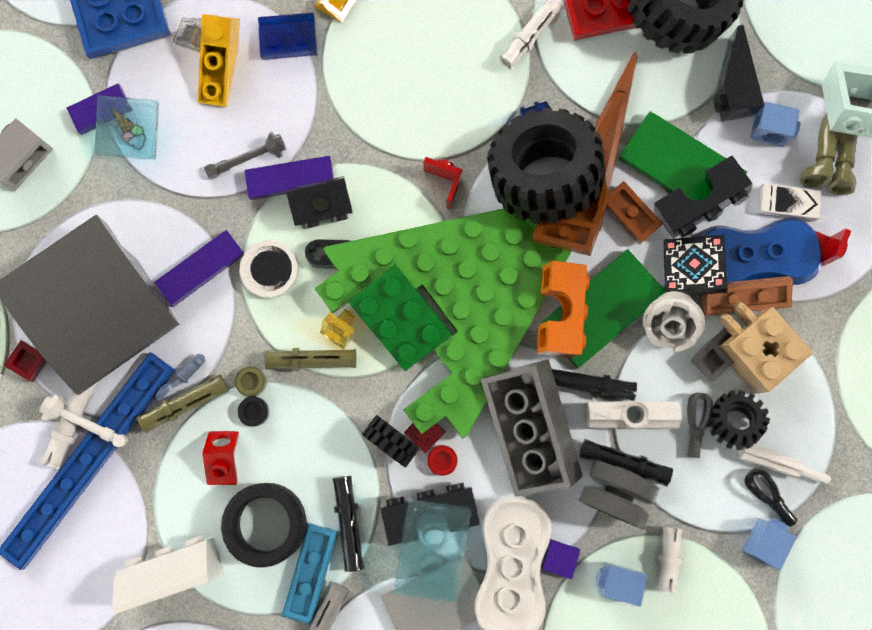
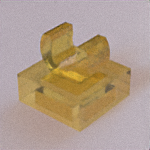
(338, 328)

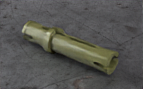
(310, 359)
(176, 406)

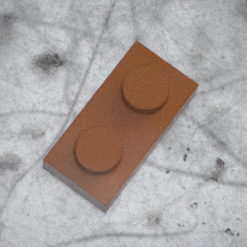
(632, 213)

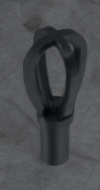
(777, 503)

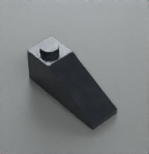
(738, 86)

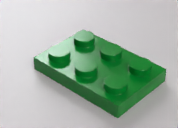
(400, 317)

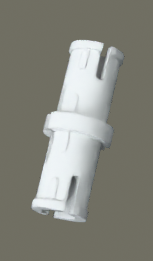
(669, 559)

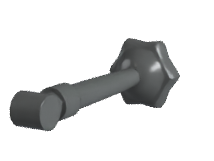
(274, 145)

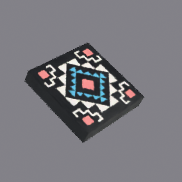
(695, 265)

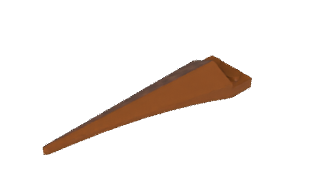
(582, 230)

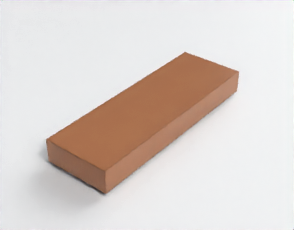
(755, 294)

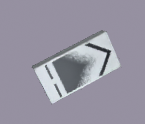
(789, 202)

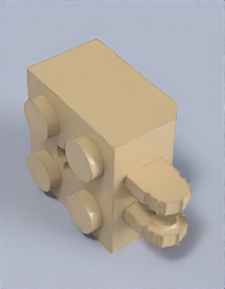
(762, 332)

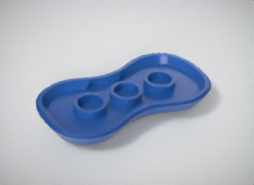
(771, 252)

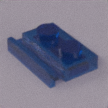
(287, 36)

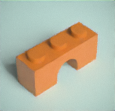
(568, 285)

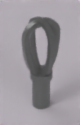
(697, 433)

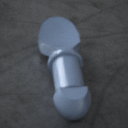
(183, 376)

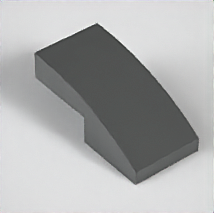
(711, 358)

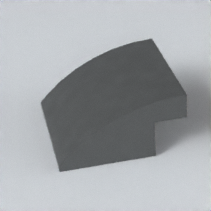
(86, 304)

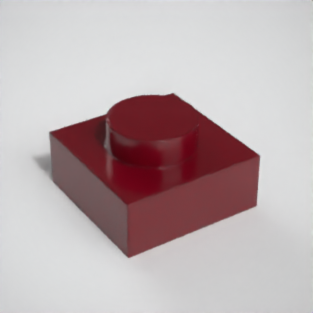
(26, 361)
(427, 439)

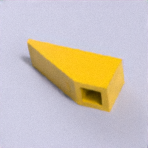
(217, 58)

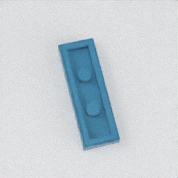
(310, 573)

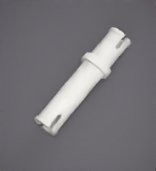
(524, 40)
(66, 429)

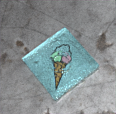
(126, 127)

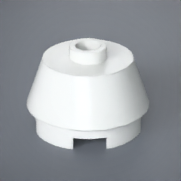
(674, 321)

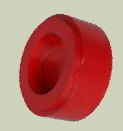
(442, 460)

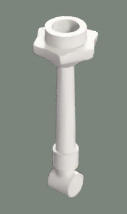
(53, 407)

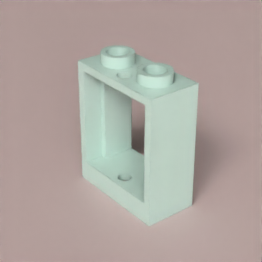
(839, 84)

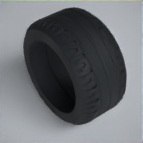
(232, 532)

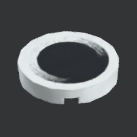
(269, 269)

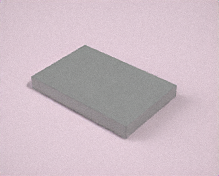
(435, 614)

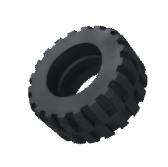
(681, 26)
(543, 136)

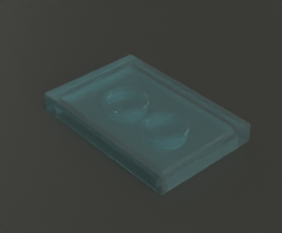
(432, 550)

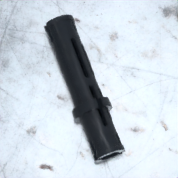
(594, 384)
(638, 465)
(348, 524)

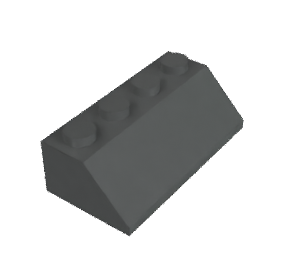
(532, 429)

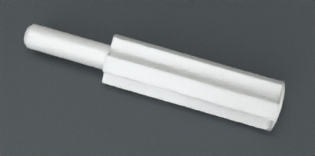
(780, 463)

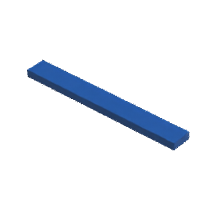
(84, 463)

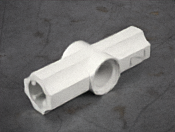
(650, 414)

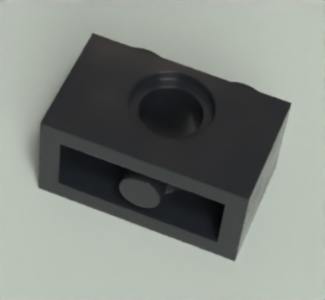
(333, 190)

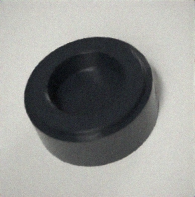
(253, 411)

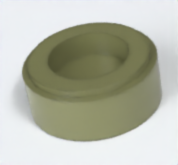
(250, 381)

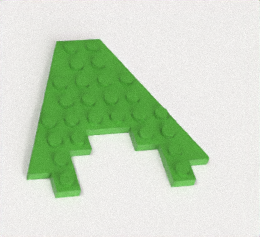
(481, 278)

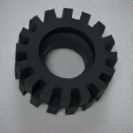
(751, 409)
(390, 441)

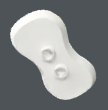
(515, 543)

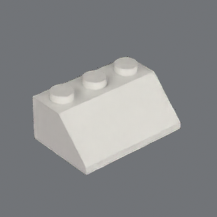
(166, 574)

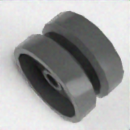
(620, 491)

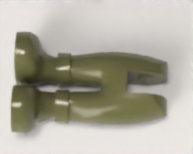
(843, 180)

